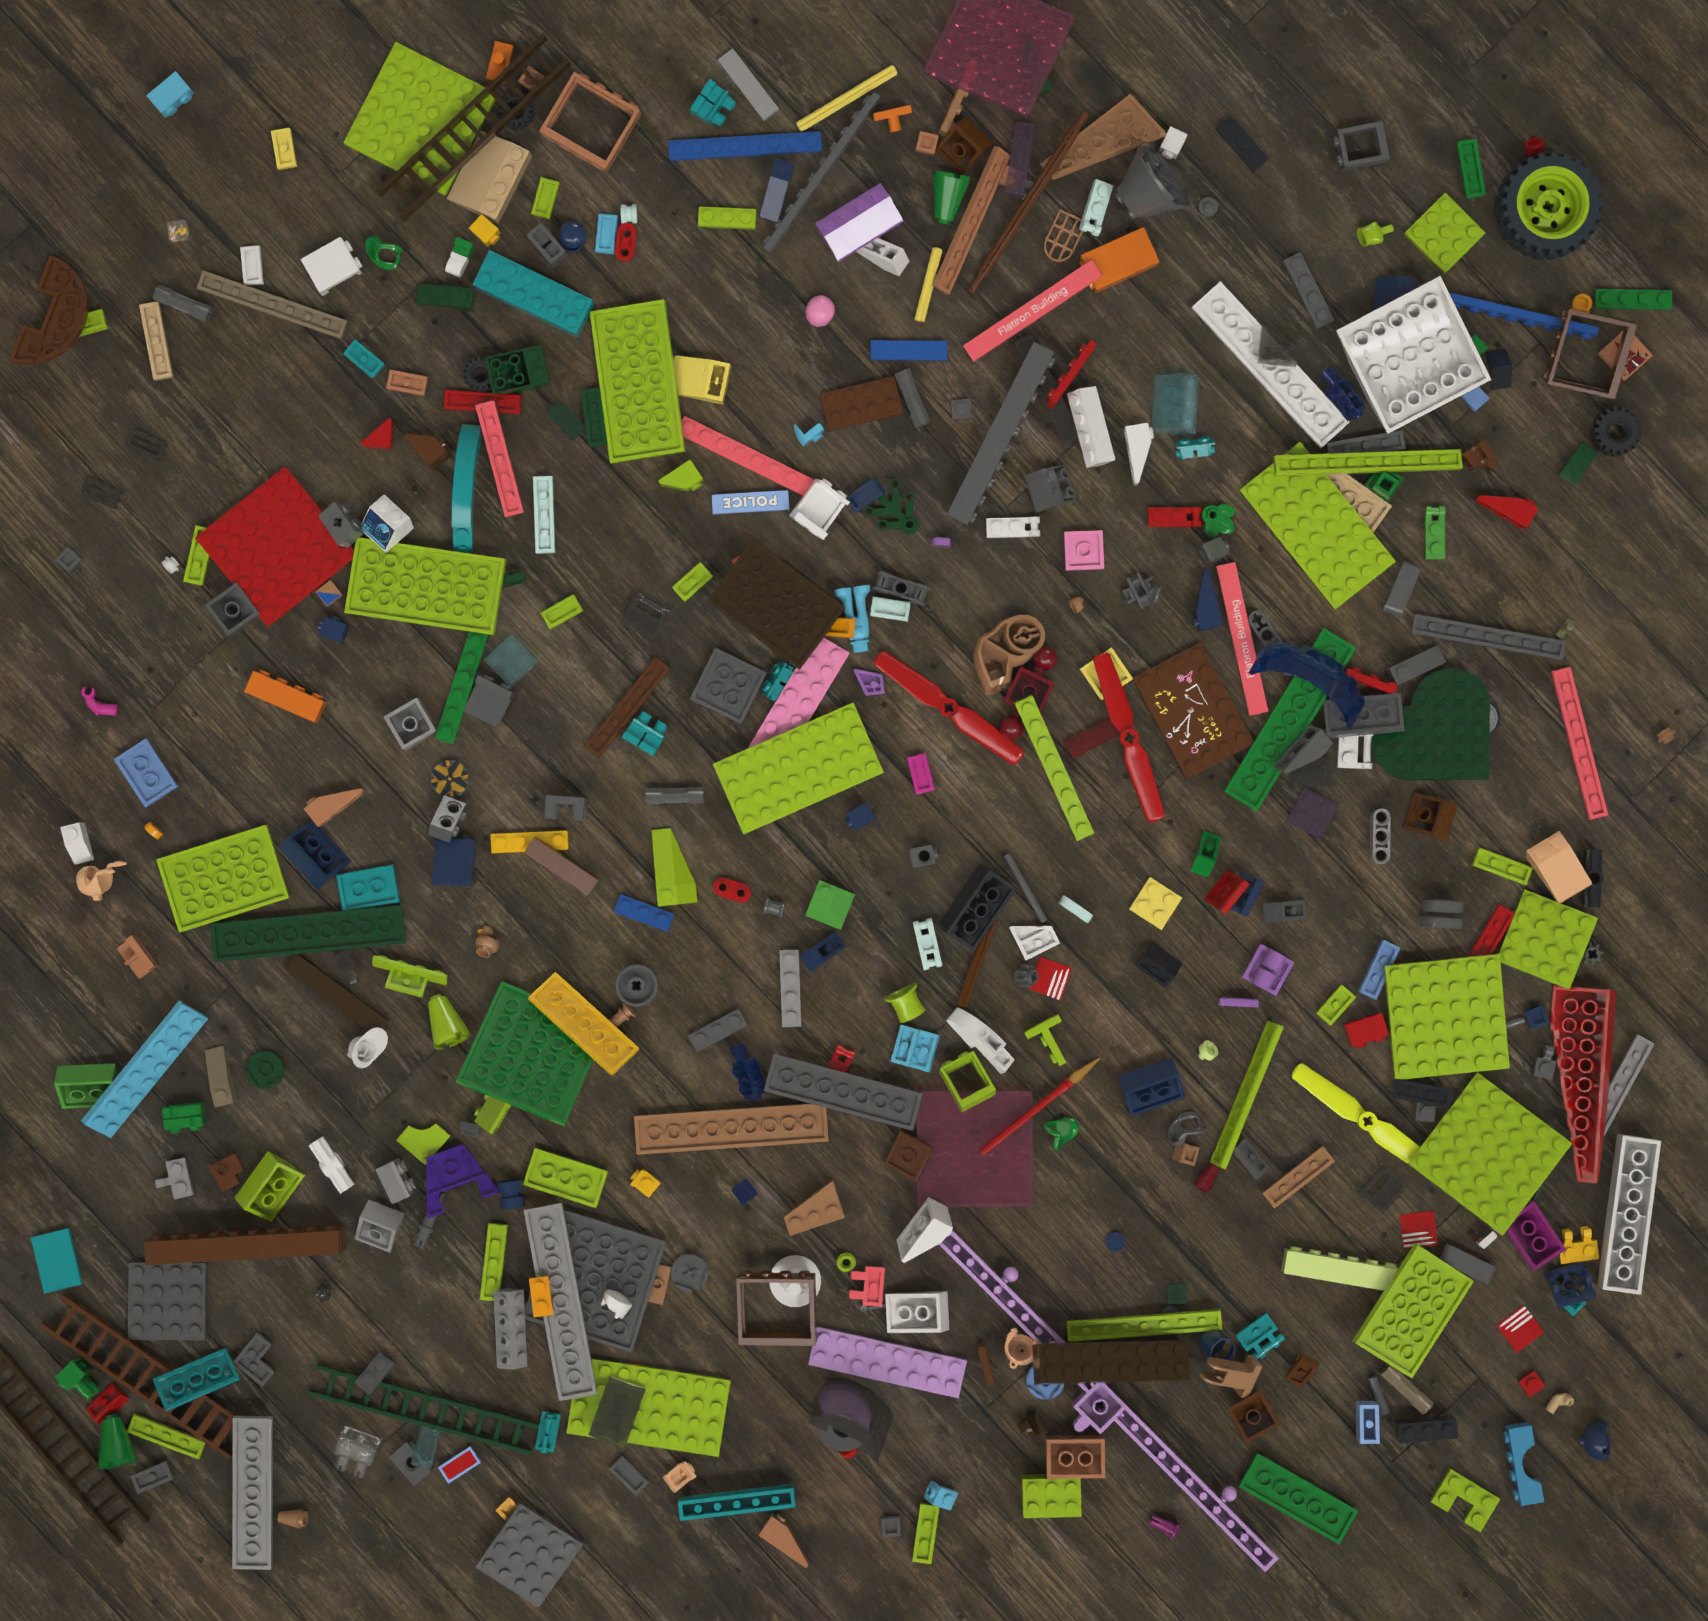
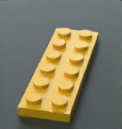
(583, 1023)

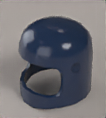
(572, 235)
(1213, 1342)

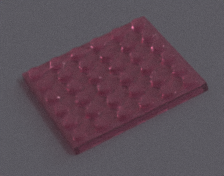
(1000, 50)
(957, 1170)

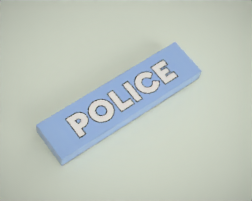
(750, 502)

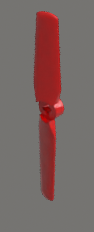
(965, 719)
(1134, 755)

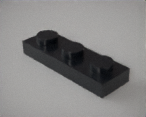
(1242, 144)
(1421, 1093)

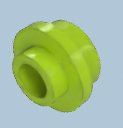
(846, 1268)

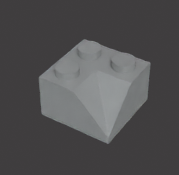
(410, 724)

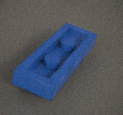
(644, 912)

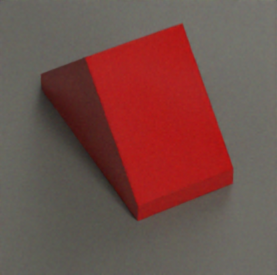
(382, 437)

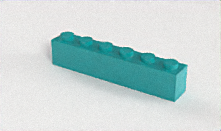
(737, 1502)

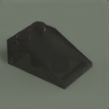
(617, 1412)

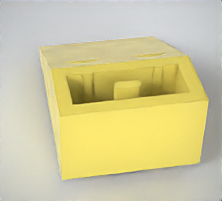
(702, 378)

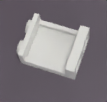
(331, 265)
(819, 507)

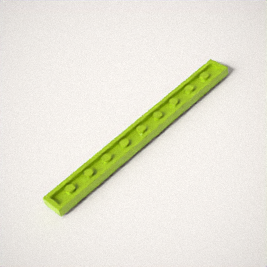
(1367, 462)

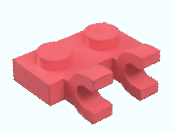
(873, 1285)

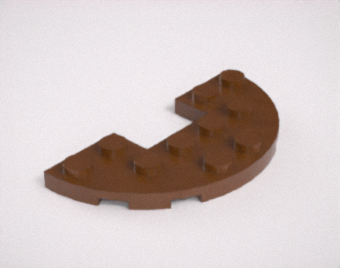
(63, 320)

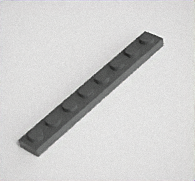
(1488, 637)

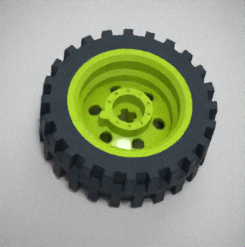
(1579, 196)

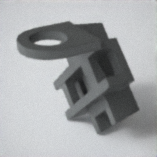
(1137, 594)

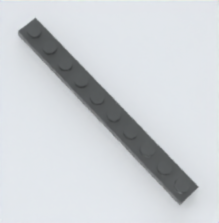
(825, 167)

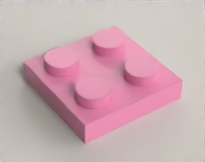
(1084, 550)

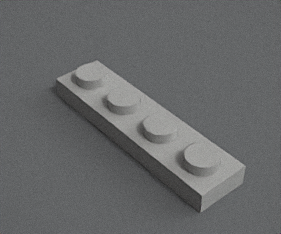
(790, 988)

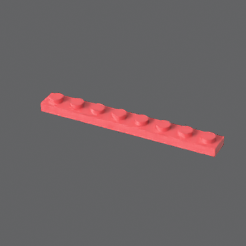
(745, 456)

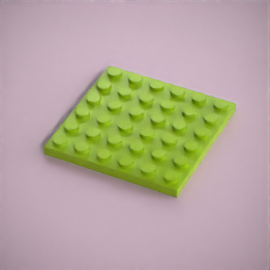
(409, 107)
(1446, 1016)
(1489, 1154)

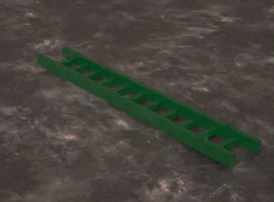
(365, 1406)

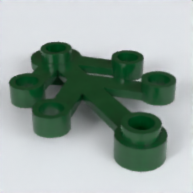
(892, 509)

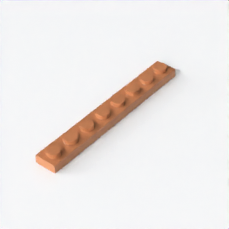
(971, 220)

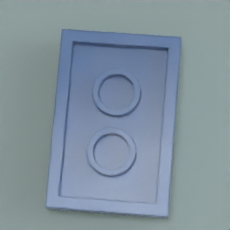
(146, 772)

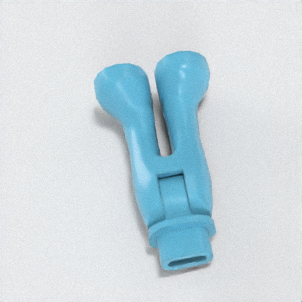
(862, 625)

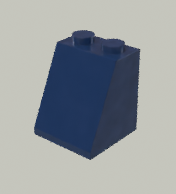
(455, 862)

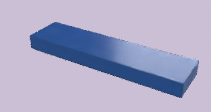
(908, 350)

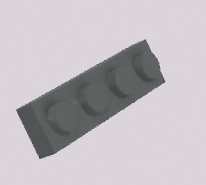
(1308, 290)
(1374, 443)

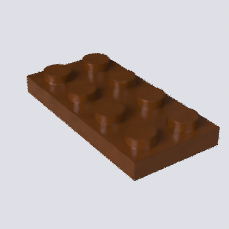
(861, 404)

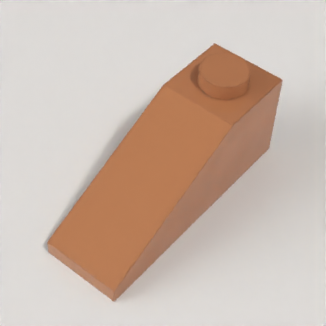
(327, 807)
(780, 1535)

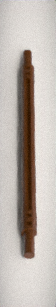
(1028, 202)

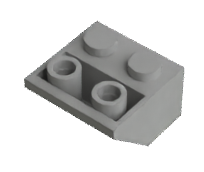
(396, 1181)

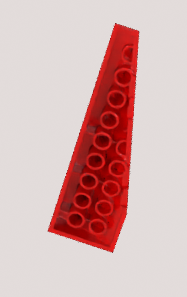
(1583, 1043)

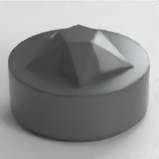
(1208, 207)

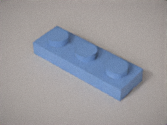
(1375, 976)

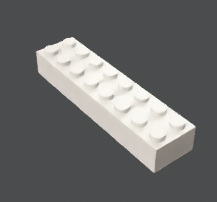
(1629, 1214)

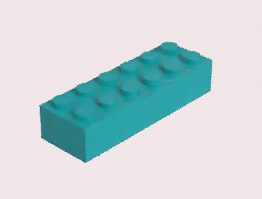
(533, 294)

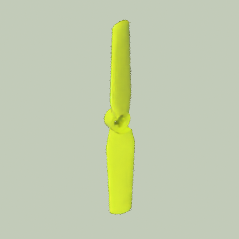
(1349, 1108)

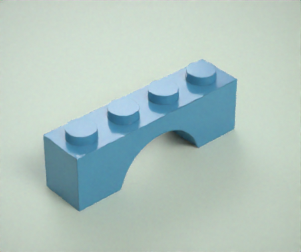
(1519, 1440)

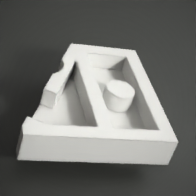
(1034, 939)

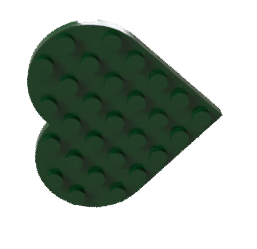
(1443, 731)

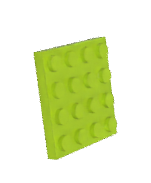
(1547, 939)

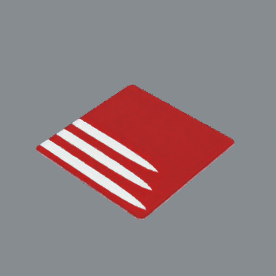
(1051, 978)
(1419, 1229)
(1520, 1328)

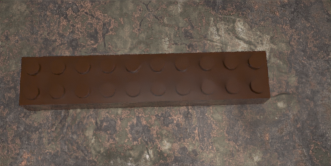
(245, 1245)

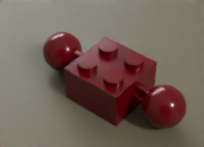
(1027, 684)

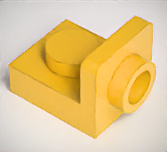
(644, 1182)

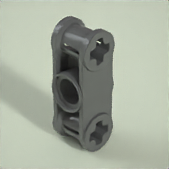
(891, 582)

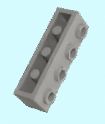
(510, 1328)

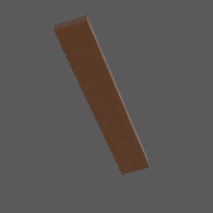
(627, 707)

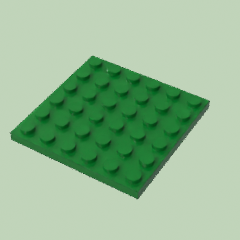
(525, 1058)

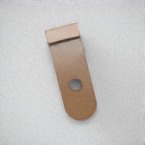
(1233, 1374)

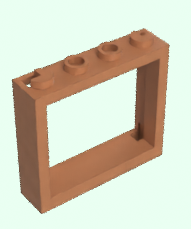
(599, 90)

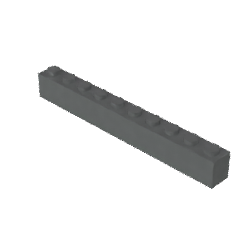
(1001, 433)

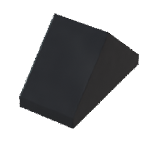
(1499, 369)

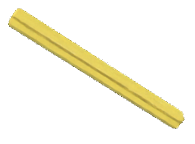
(846, 98)

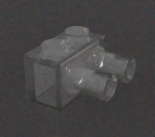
(357, 1447)

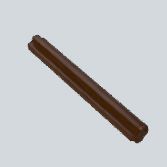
(975, 968)

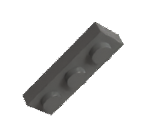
(717, 1030)

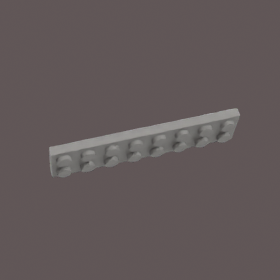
(252, 1492)

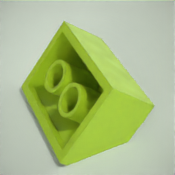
(491, 1114)
(269, 1187)

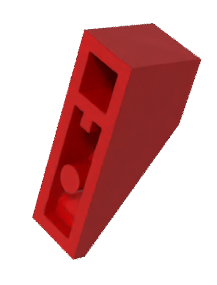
(1514, 510)

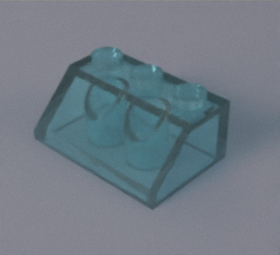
(1175, 404)

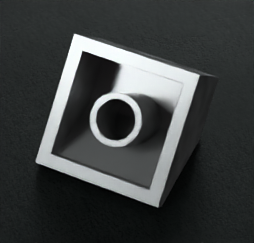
(231, 610)

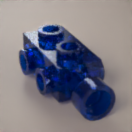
(1343, 398)
(750, 1074)

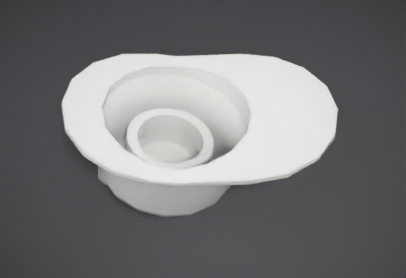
(367, 1048)

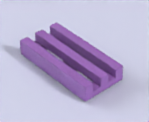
(1240, 1002)

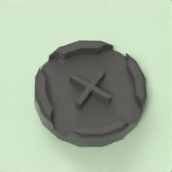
(689, 1272)

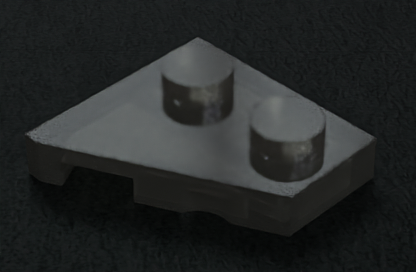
(1276, 350)

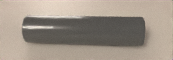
(1378, 1394)

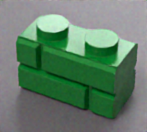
(184, 1116)

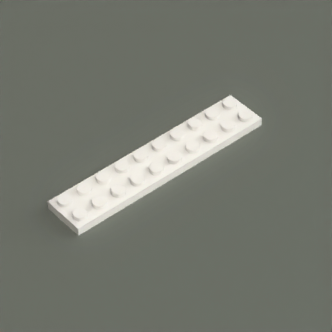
(1286, 384)

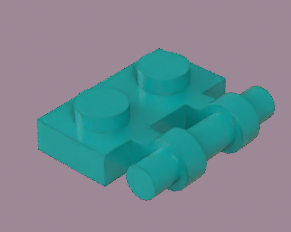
(1258, 1331)

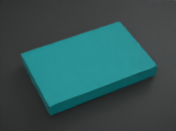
(368, 888)
(56, 1260)

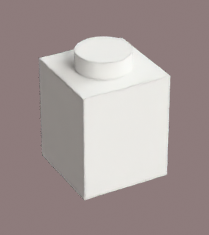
(1172, 143)

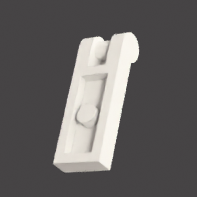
(1012, 527)

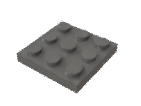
(728, 686)

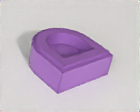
(941, 542)

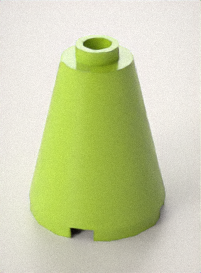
(446, 1023)

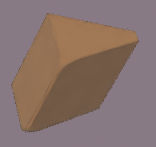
(1186, 1154)

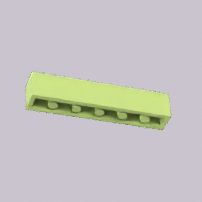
(1337, 1269)

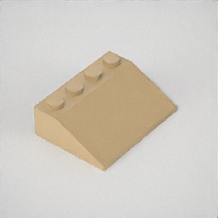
(490, 178)

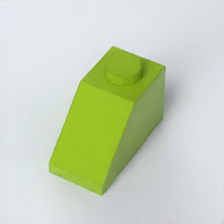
(683, 478)

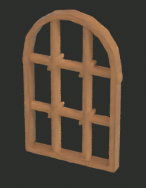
(1064, 247)

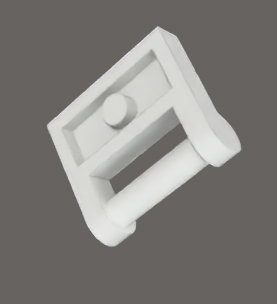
(1348, 752)

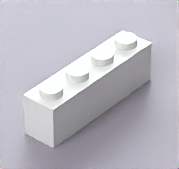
(1091, 426)

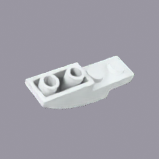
(979, 1035)

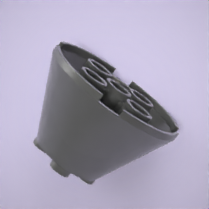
(1150, 186)

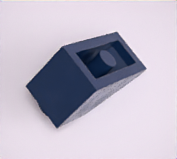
(822, 951)

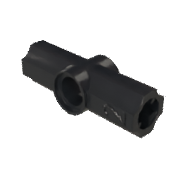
(1593, 864)

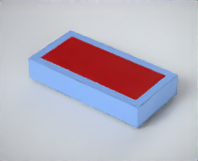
(459, 1464)

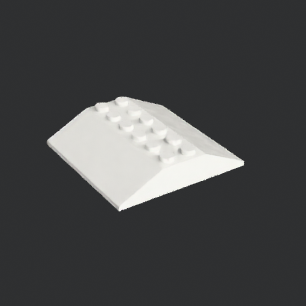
(1412, 355)

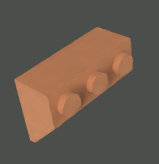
(1075, 1456)

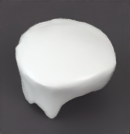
(617, 1303)

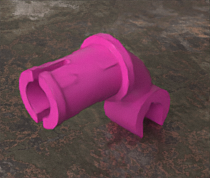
(96, 706)

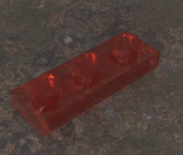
(1091, 738)

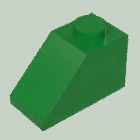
(1205, 854)

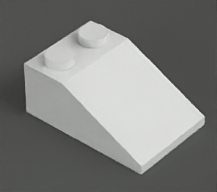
(925, 1230)
(917, 1312)

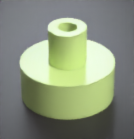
(1207, 1050)

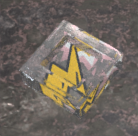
(178, 230)

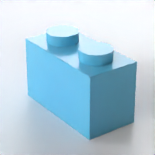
(170, 94)

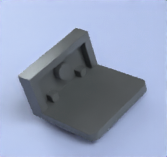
(489, 700)

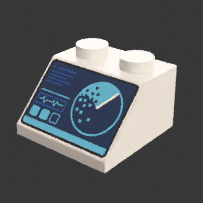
(386, 523)

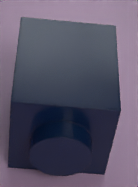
(859, 817)

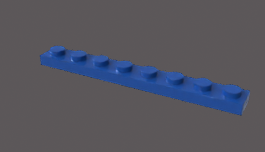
(745, 146)
(1529, 318)

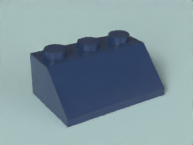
(314, 854)
(1151, 1086)

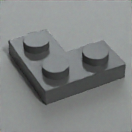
(250, 1359)

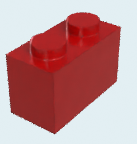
(1365, 1030)

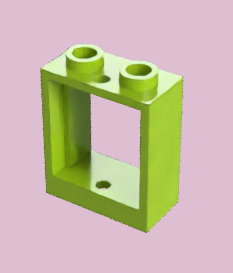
(975, 1098)

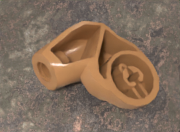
(1005, 647)

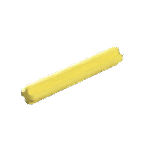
(927, 286)

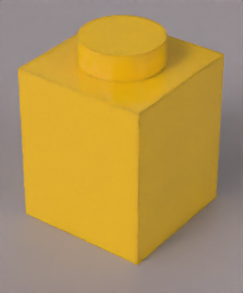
(485, 231)

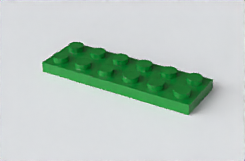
(1297, 1498)

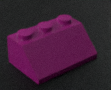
(1534, 1237)

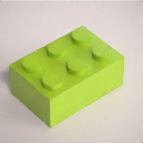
(1050, 1497)

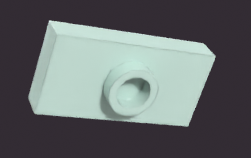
(890, 609)

